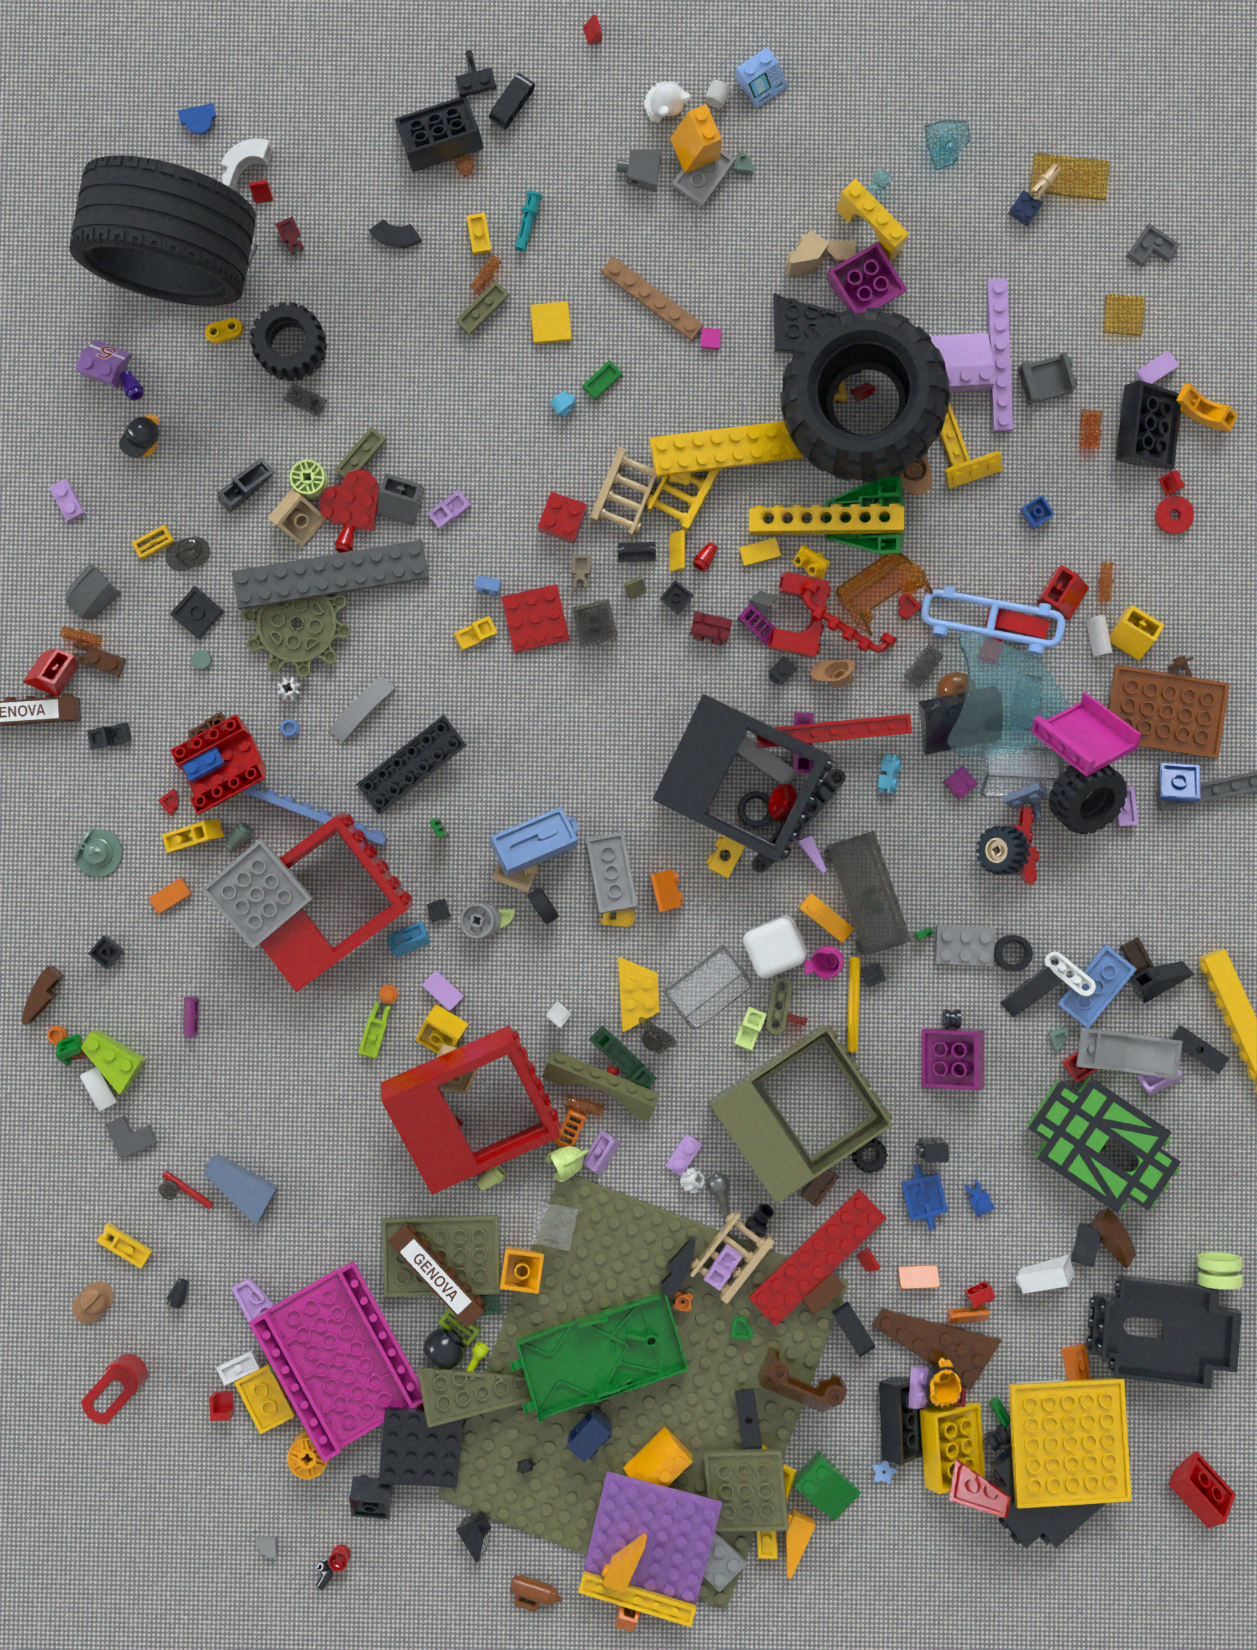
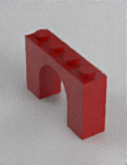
(804, 642)

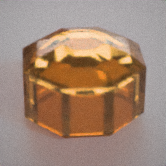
(465, 166)

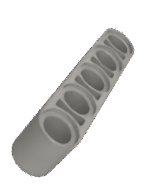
(765, 762)

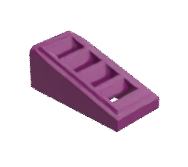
(756, 613)

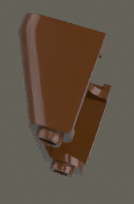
(776, 1378)

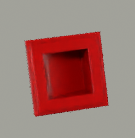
(593, 30)
(261, 191)
(863, 391)
(868, 1260)

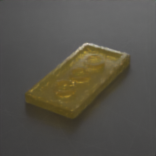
(1078, 178)

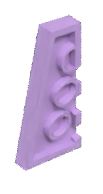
(251, 1298)

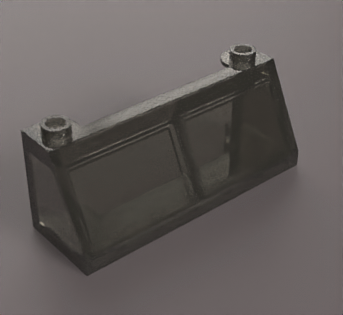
(868, 893)

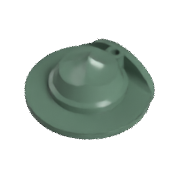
(98, 853)

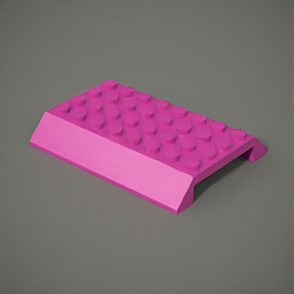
(336, 1359)

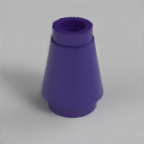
(132, 387)

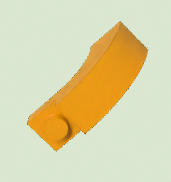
(1205, 411)

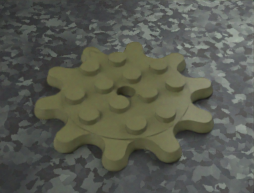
(300, 644)

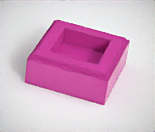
(710, 338)

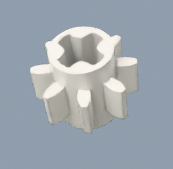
(288, 693)
(692, 1180)

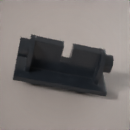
(637, 552)

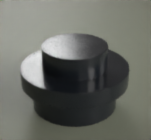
(525, 1465)

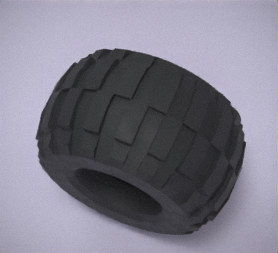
(856, 344)

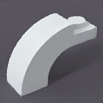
(243, 155)

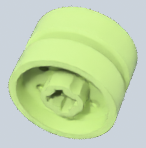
(308, 469)

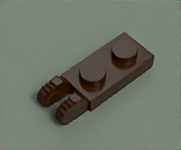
(100, 659)

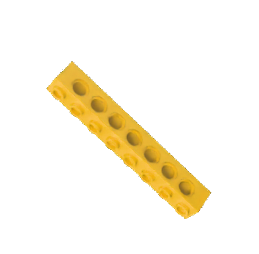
(835, 526)

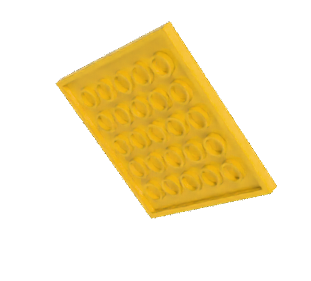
(1069, 1442)

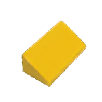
(677, 551)

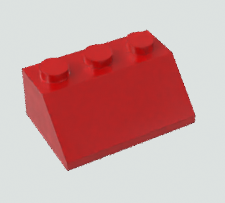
(1202, 1490)

